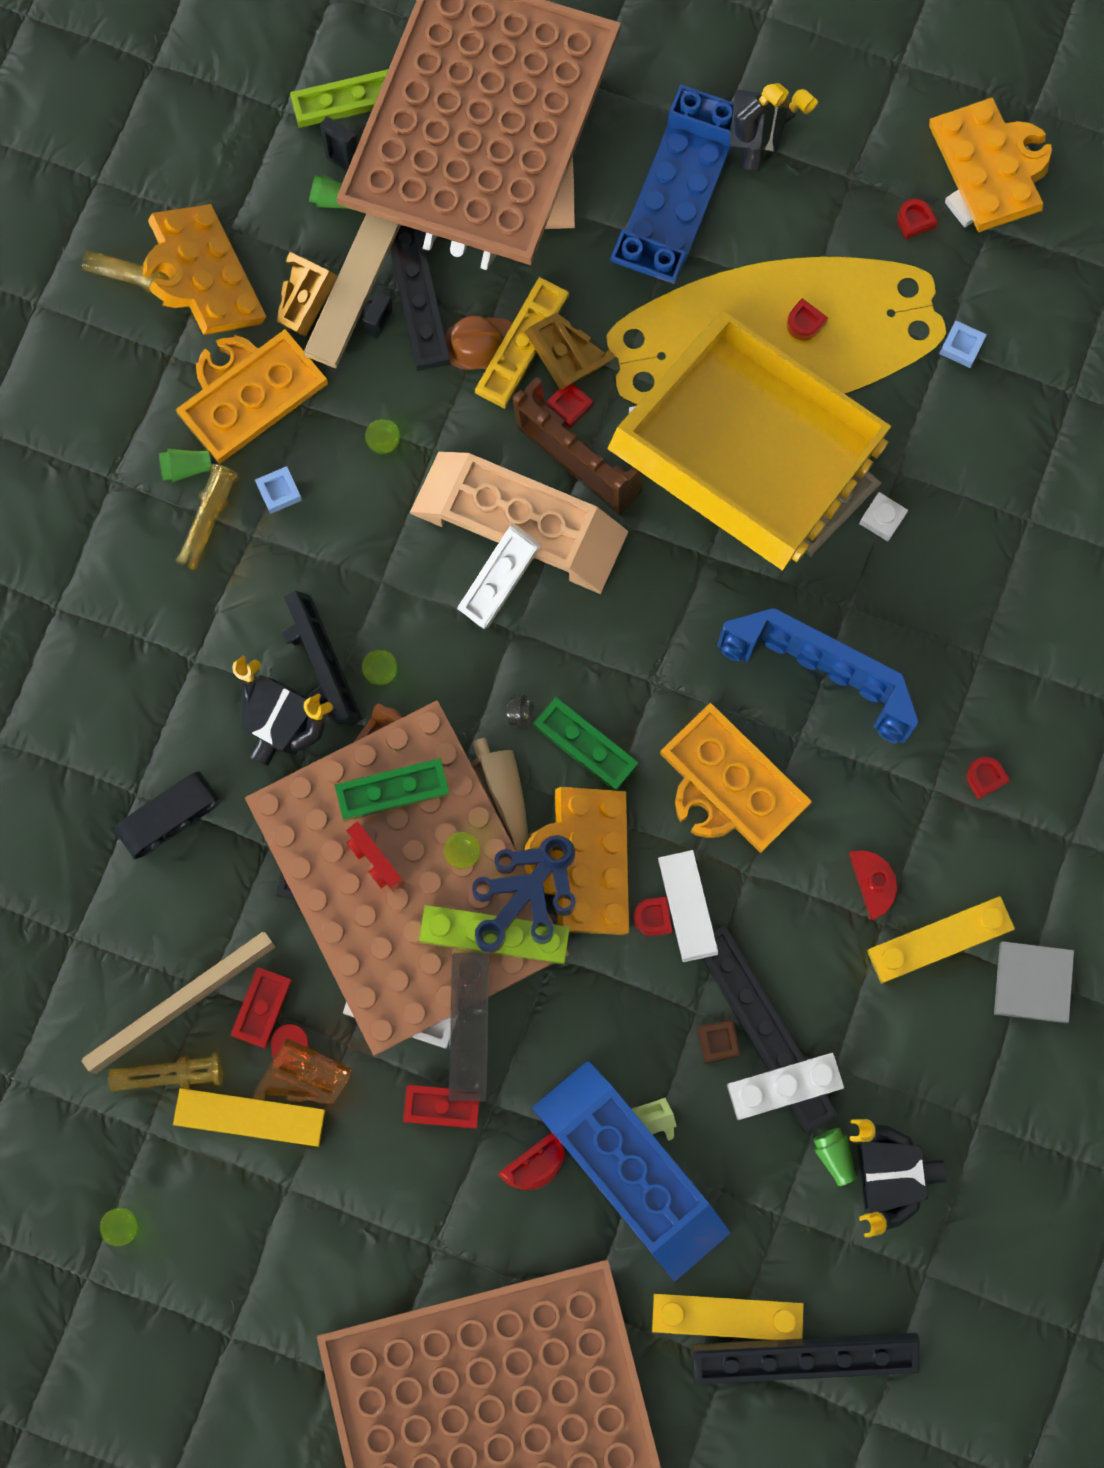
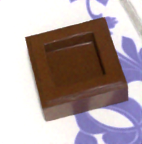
(718, 1041)

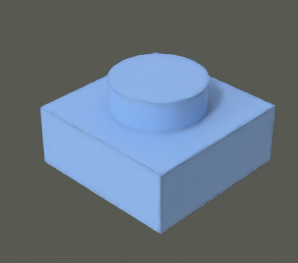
(962, 344)
(278, 490)

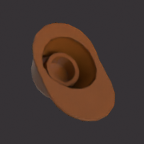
(475, 341)

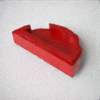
(875, 882)
(536, 1166)

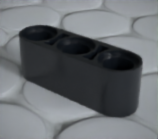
(167, 815)

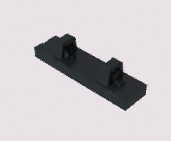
(310, 631)

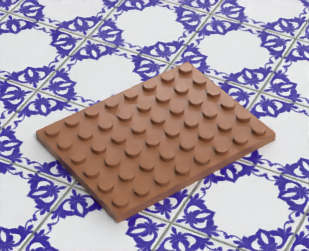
(480, 120)
(370, 931)
(494, 1381)

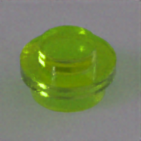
(382, 436)
(379, 667)
(461, 850)
(118, 1227)

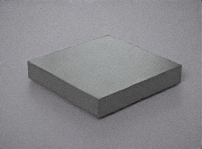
(1034, 982)

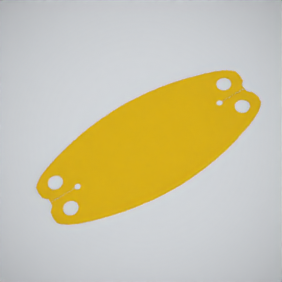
(848, 352)

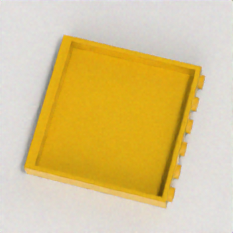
(751, 440)

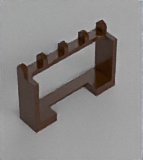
(548, 432)

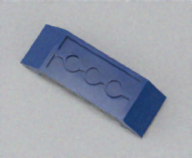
(677, 186)
(838, 660)
(632, 1170)

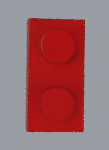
(382, 870)
(261, 1008)
(433, 1107)

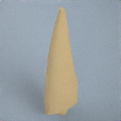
(502, 785)

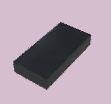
(338, 143)

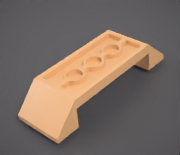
(492, 498)

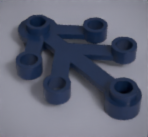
(527, 889)

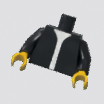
(760, 120)
(277, 713)
(892, 1175)

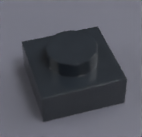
(376, 314)

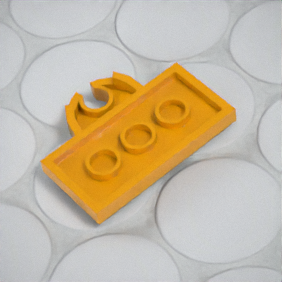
(992, 162)
(201, 270)
(248, 391)
(731, 782)
(599, 874)

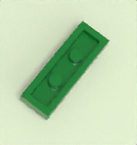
(585, 744)
(391, 789)

